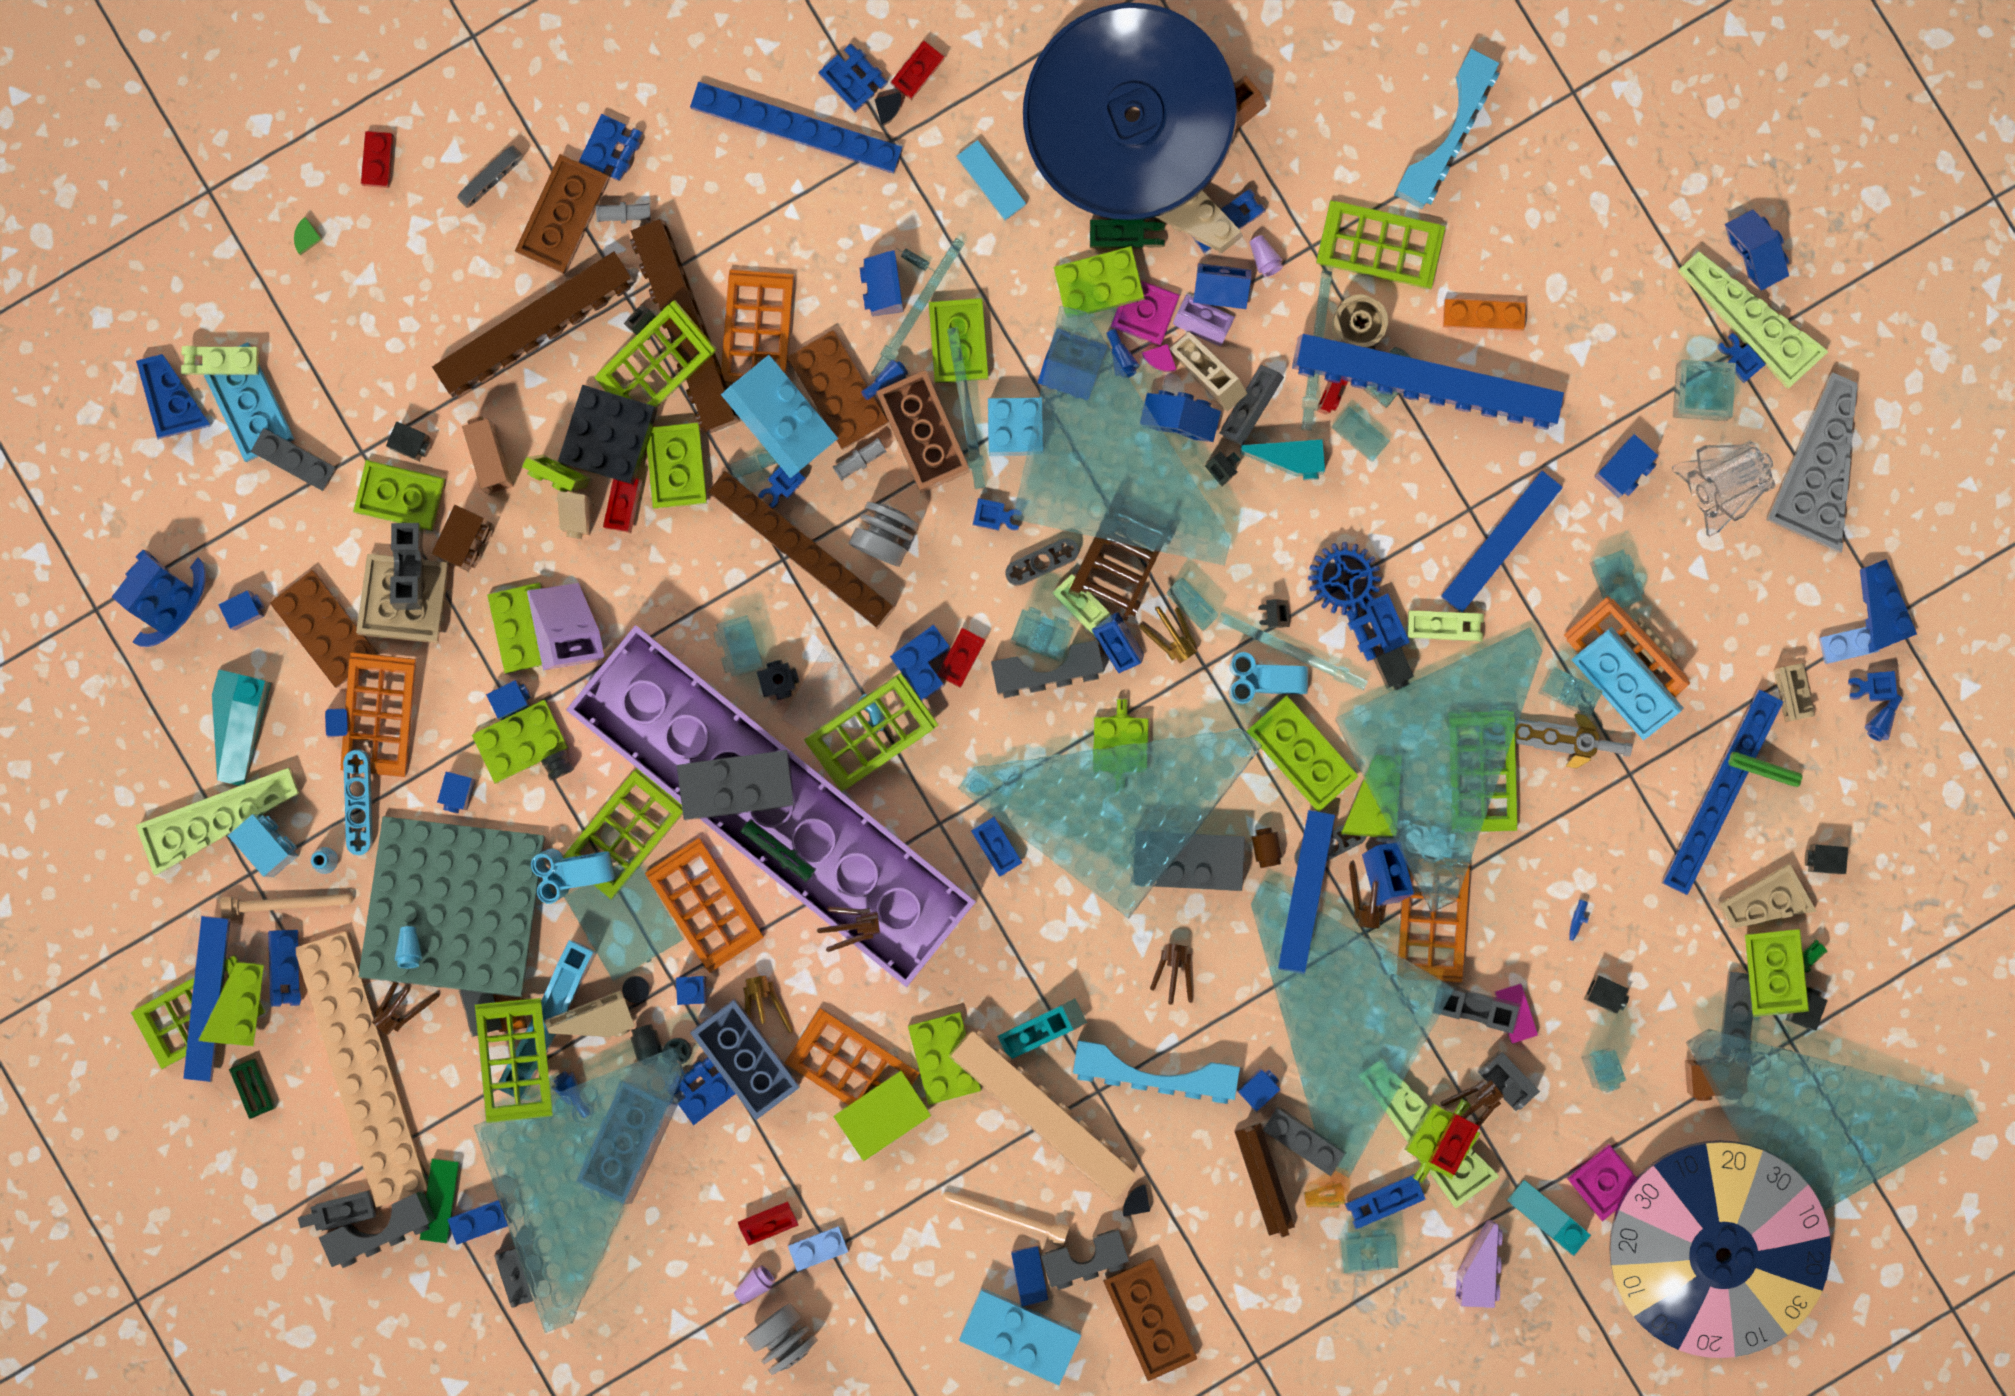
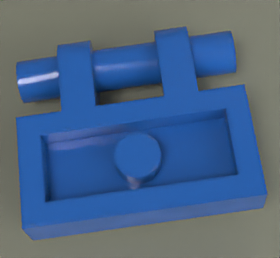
(847, 83)
(603, 143)
(1385, 624)
(706, 1097)

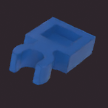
(1746, 359)
(782, 485)
(991, 515)
(1879, 686)

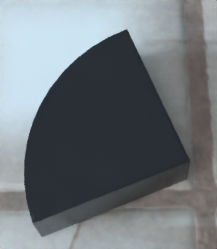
(888, 107)
(1136, 1201)

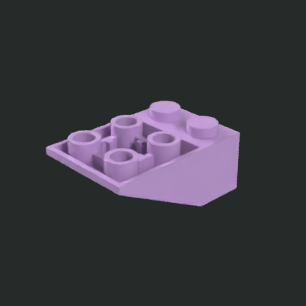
(564, 627)
(1477, 1274)

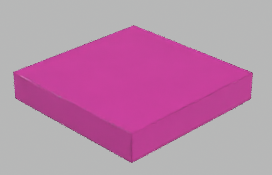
(1148, 317)
(1603, 1181)

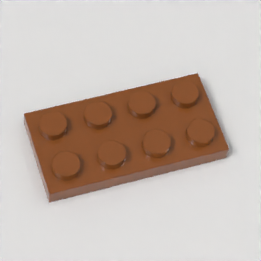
(562, 214)
(837, 389)
(321, 626)
(1150, 1319)

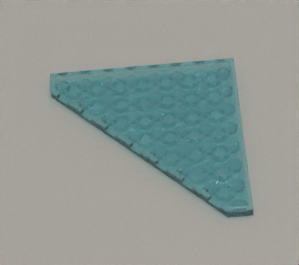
(1104, 462)
(1439, 754)
(1115, 811)
(1349, 1021)
(1823, 1116)
(572, 1173)

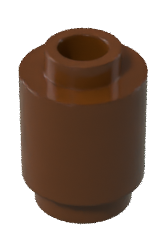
(1267, 847)

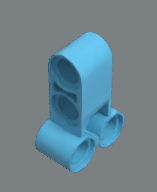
(1267, 679)
(570, 872)

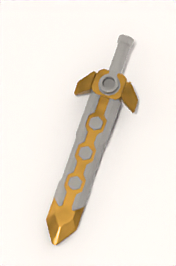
(1568, 739)

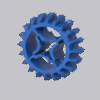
(1348, 590)

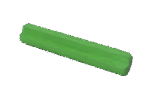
(1765, 769)

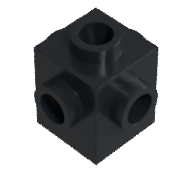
(768, 676)

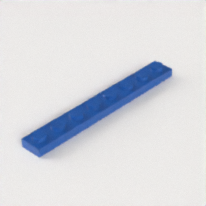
(796, 127)
(1721, 793)

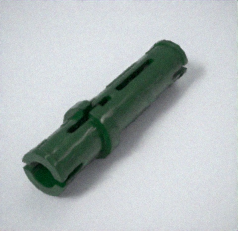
(752, 831)

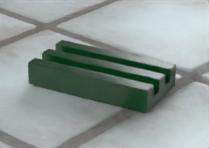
(262, 1084)

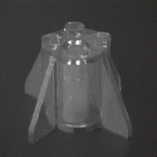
(1727, 481)

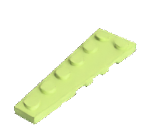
(1775, 340)
(196, 826)
(1474, 1173)

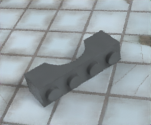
(1082, 662)
(348, 1242)

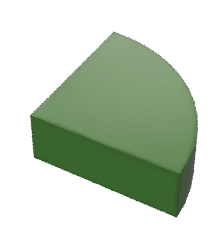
(305, 236)

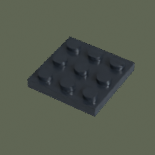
(607, 434)

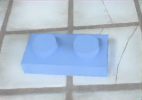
(1845, 645)
(818, 1248)

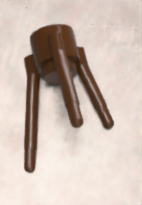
(1370, 914)
(866, 924)
(1176, 956)
(388, 1017)
(1487, 1095)

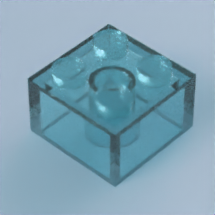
(1704, 390)
(1042, 634)

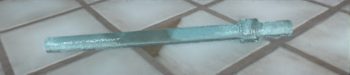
(890, 352)
(1310, 402)
(975, 460)
(1340, 673)

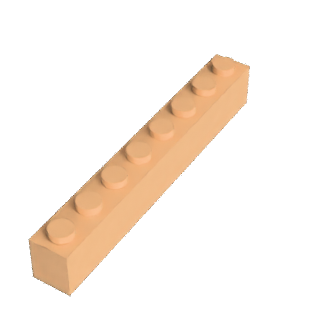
(1042, 1115)

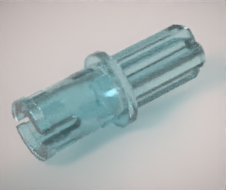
(752, 464)

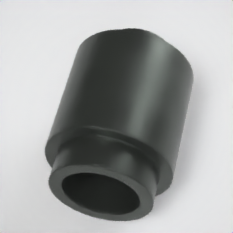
(645, 1042)

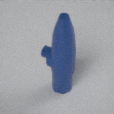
(1578, 919)

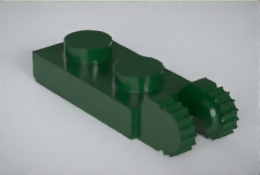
(1124, 234)

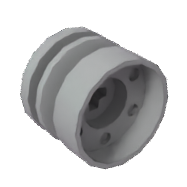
(883, 533)
(781, 1339)

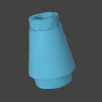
(330, 860)
(408, 949)

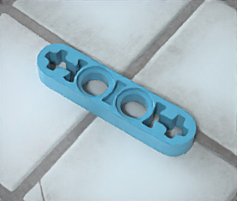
(363, 802)

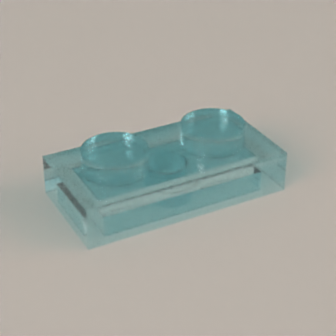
(1360, 434)

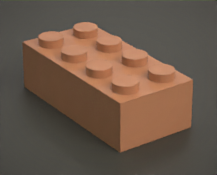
(922, 431)

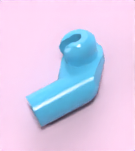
(875, 714)

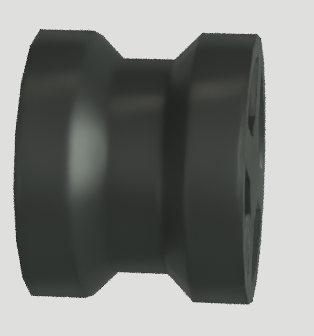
(557, 765)
(684, 1054)

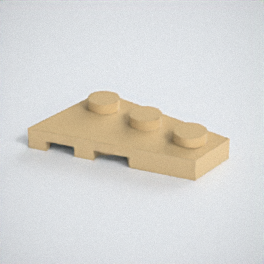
(1204, 222)
(1767, 899)

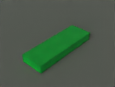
(441, 1197)

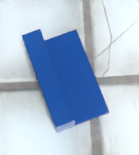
(1222, 286)

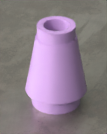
(1266, 258)
(755, 1284)

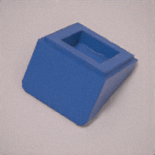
(336, 722)

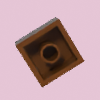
(462, 538)

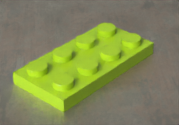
(1302, 754)

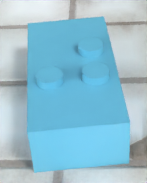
(779, 416)
(1020, 1336)

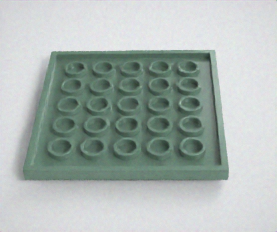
(465, 896)

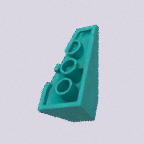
(237, 717)

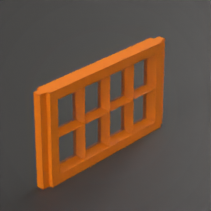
(760, 280)
(1603, 610)
(382, 664)
(731, 948)
(1444, 973)
(810, 1038)

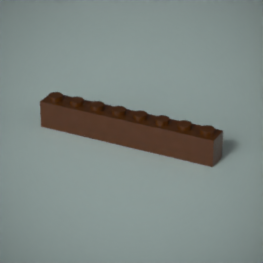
(669, 283)
(533, 324)
(801, 550)

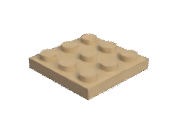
(378, 616)

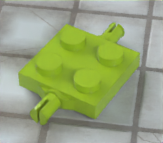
(1120, 729)
(1428, 1135)

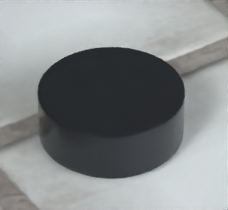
(635, 989)

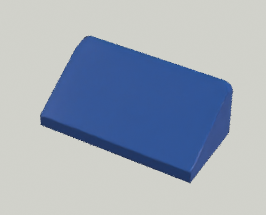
(1118, 643)
(1029, 1275)

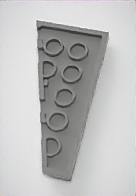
(1818, 478)

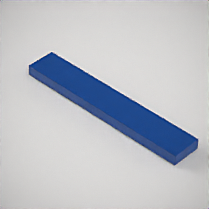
(1501, 541)
(1306, 892)
(206, 991)

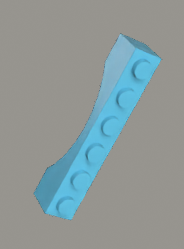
(1472, 80)
(556, 1000)
(1211, 1080)

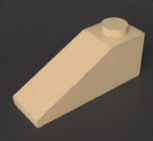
(1209, 371)
(575, 514)
(600, 1018)

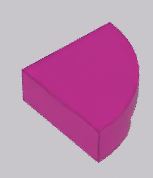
(1160, 358)

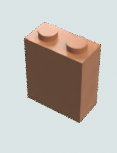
(487, 455)

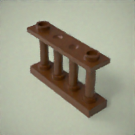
(1096, 560)

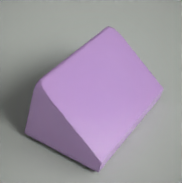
(1203, 321)

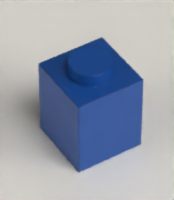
(242, 609)
(509, 699)
(455, 792)
(691, 990)
(1259, 1088)

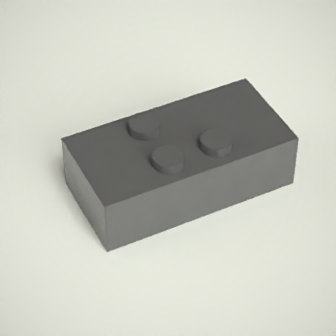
(736, 785)
(1207, 863)

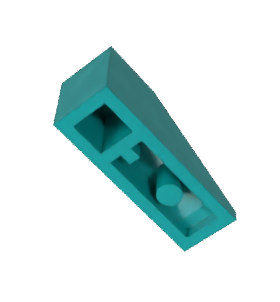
(1294, 457)
(1042, 1029)
(1548, 1217)

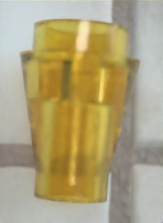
(1326, 1196)

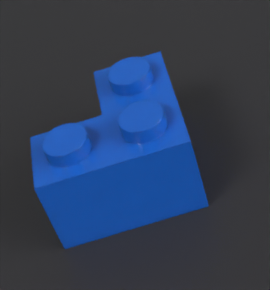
(1760, 249)
(1183, 415)
(915, 658)

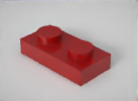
(917, 70)
(377, 159)
(1330, 398)
(622, 506)
(961, 657)
(1454, 1144)
(768, 1223)

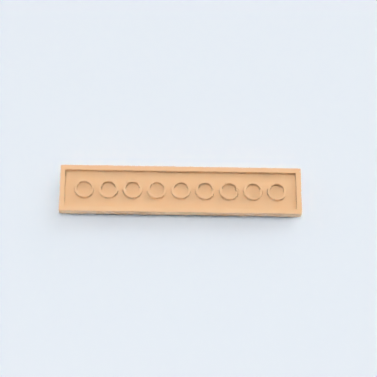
(361, 1069)

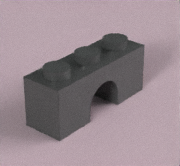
(408, 566)
(1486, 1009)
(1108, 1255)

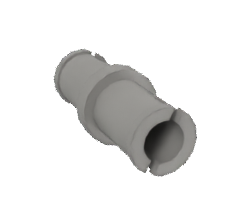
(623, 212)
(859, 459)

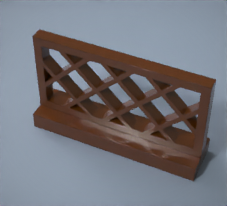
(1264, 1179)

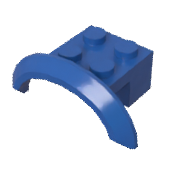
(160, 598)

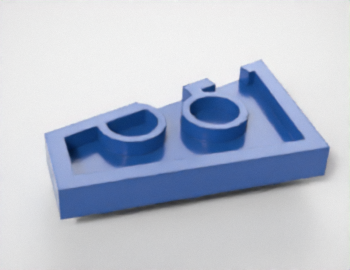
(168, 400)
(1886, 610)

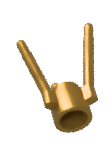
(1182, 647)
(757, 989)

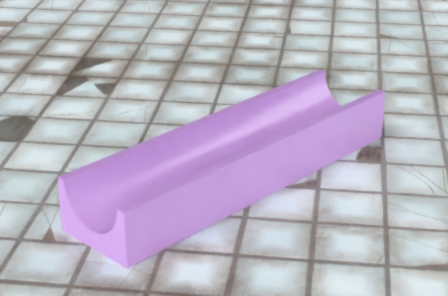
(669, 716)

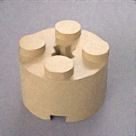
(1365, 309)

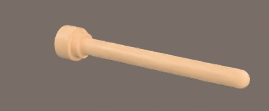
(231, 907)
(1056, 1233)

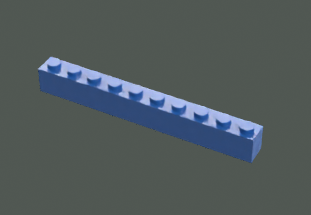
(1427, 380)

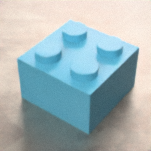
(1010, 425)
(264, 845)

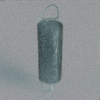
(915, 259)

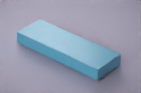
(991, 180)

